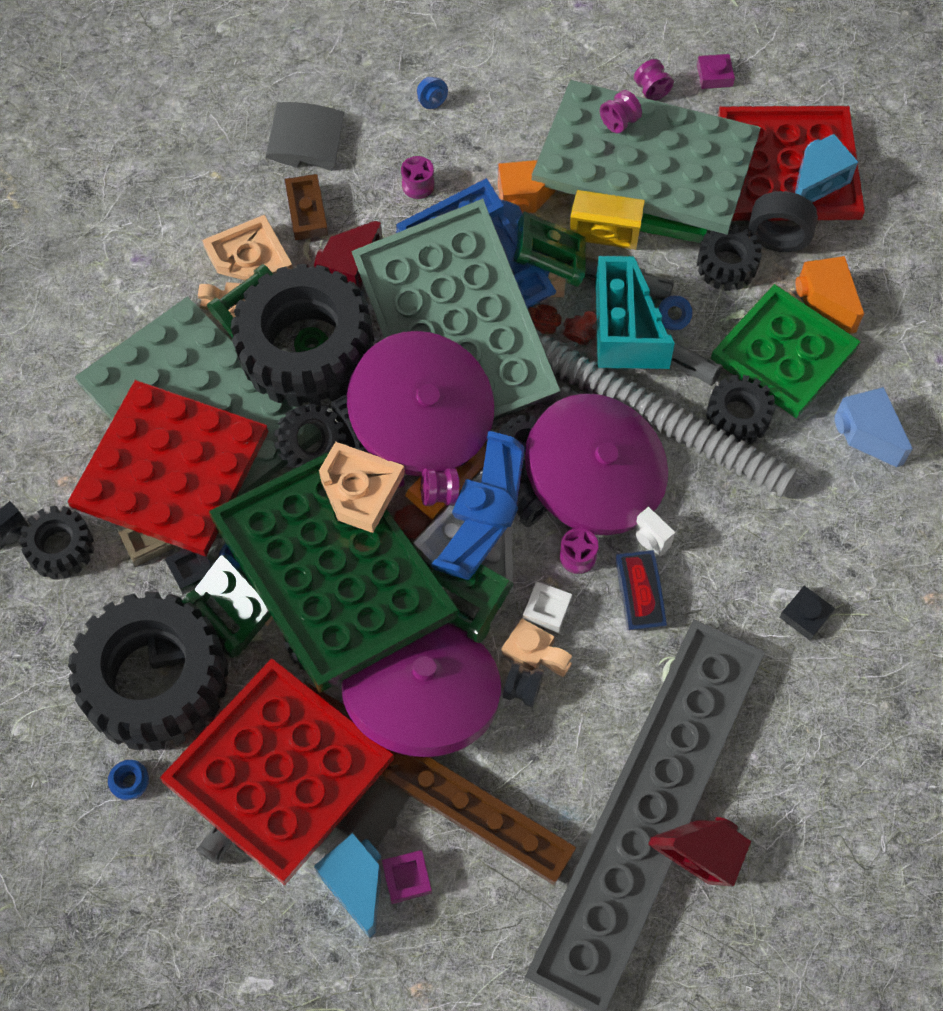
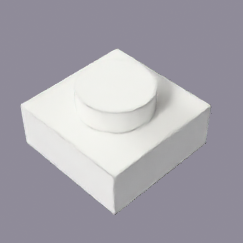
(653, 532)
(547, 607)

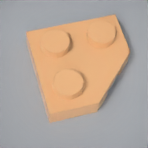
(245, 248)
(359, 485)

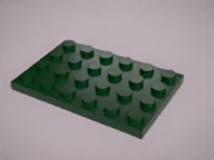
(327, 584)

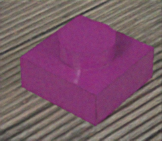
(715, 71)
(406, 876)

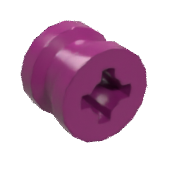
(653, 79)
(620, 111)
(414, 169)
(439, 486)
(580, 542)

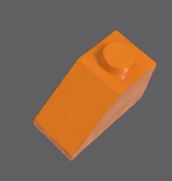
(518, 188)
(831, 292)

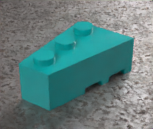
(627, 321)

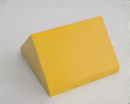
(607, 219)

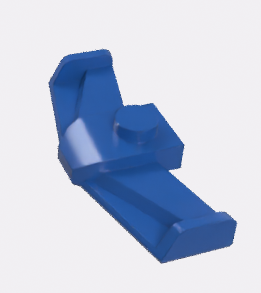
(484, 507)

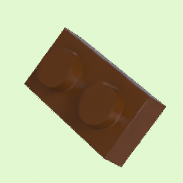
(306, 207)

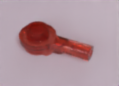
(545, 318)
(580, 328)
(412, 521)

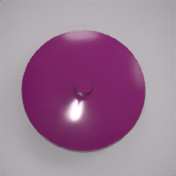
(420, 402)
(596, 463)
(426, 695)

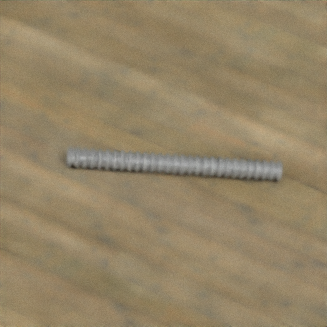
(670, 419)

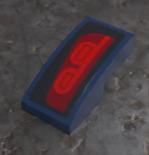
(641, 590)

